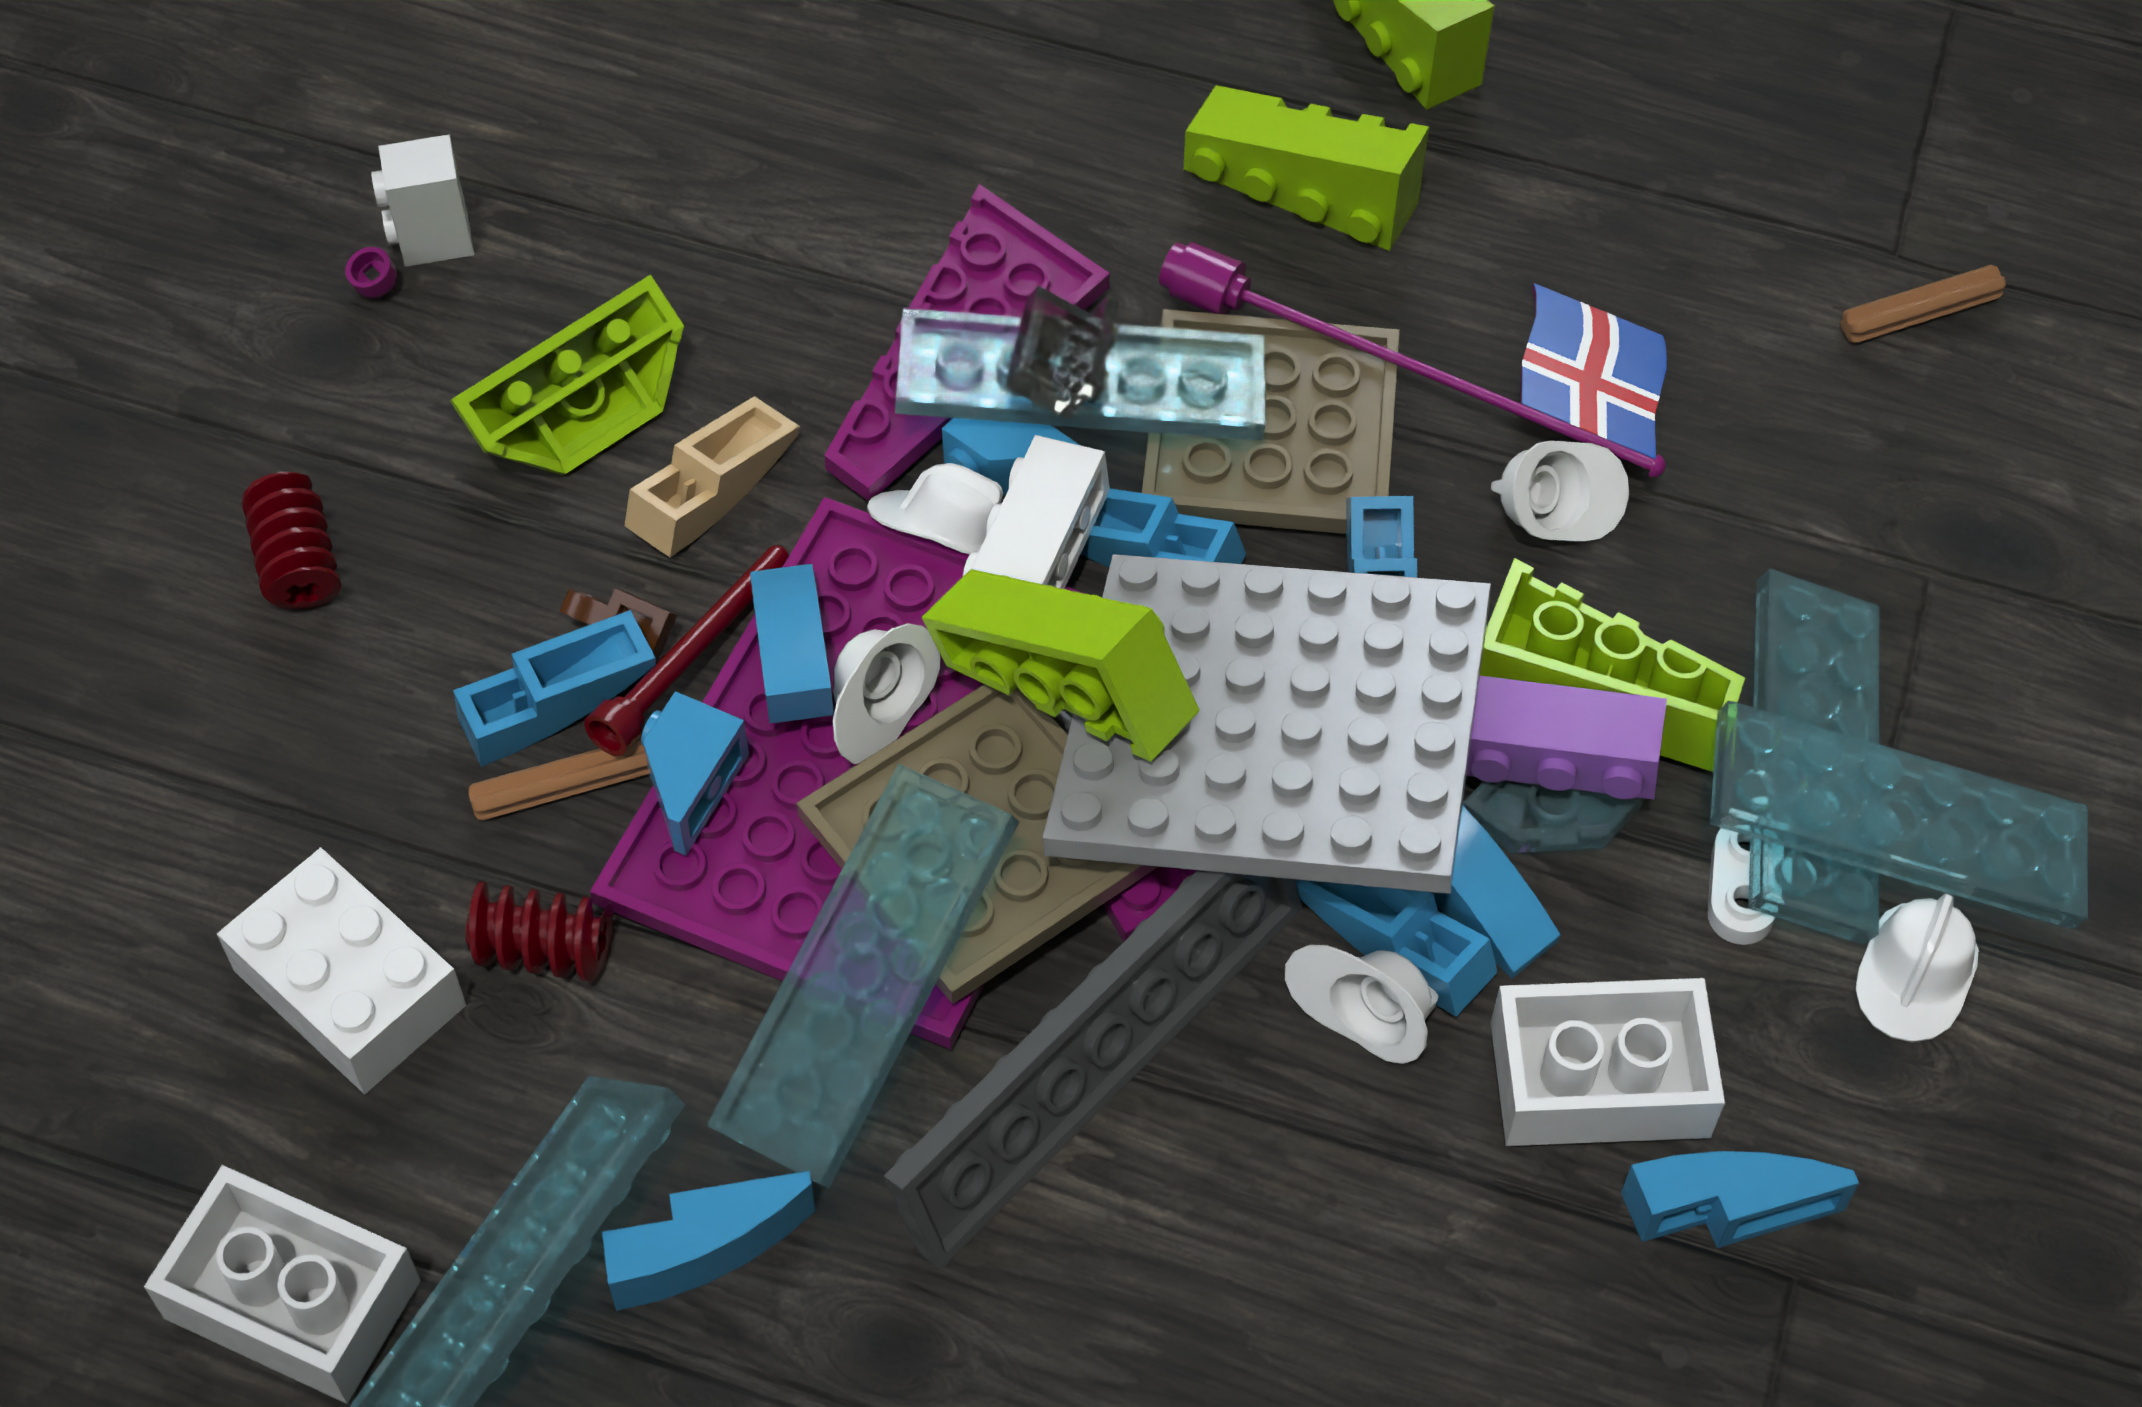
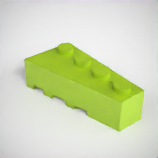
(1428, 44)
(1310, 163)
(1559, 640)
(1067, 654)

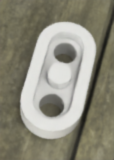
(1731, 881)

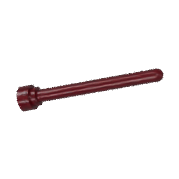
(618, 722)

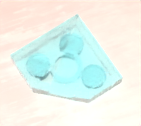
(1542, 819)

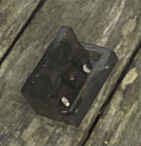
(1062, 352)

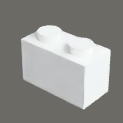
(424, 201)

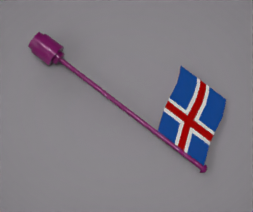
(1578, 374)

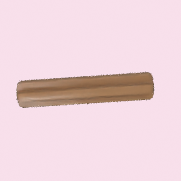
(1922, 303)
(555, 780)

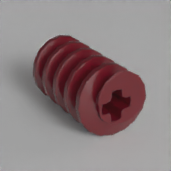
(290, 541)
(538, 935)

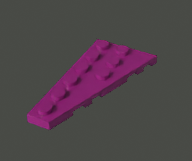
(987, 269)

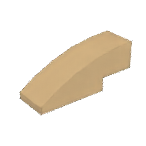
(708, 475)

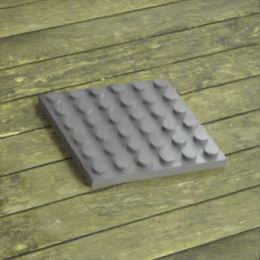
(1319, 736)

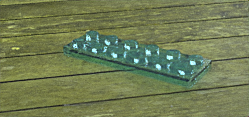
(1155, 382)
(1822, 669)
(1900, 815)
(863, 974)
(525, 1247)

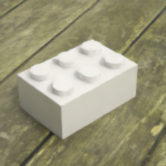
(342, 970)
(1606, 1062)
(283, 1283)

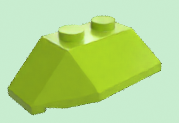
(579, 385)

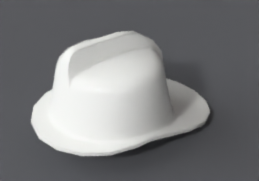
(1564, 490)
(943, 506)
(880, 686)
(1917, 969)
(1367, 998)

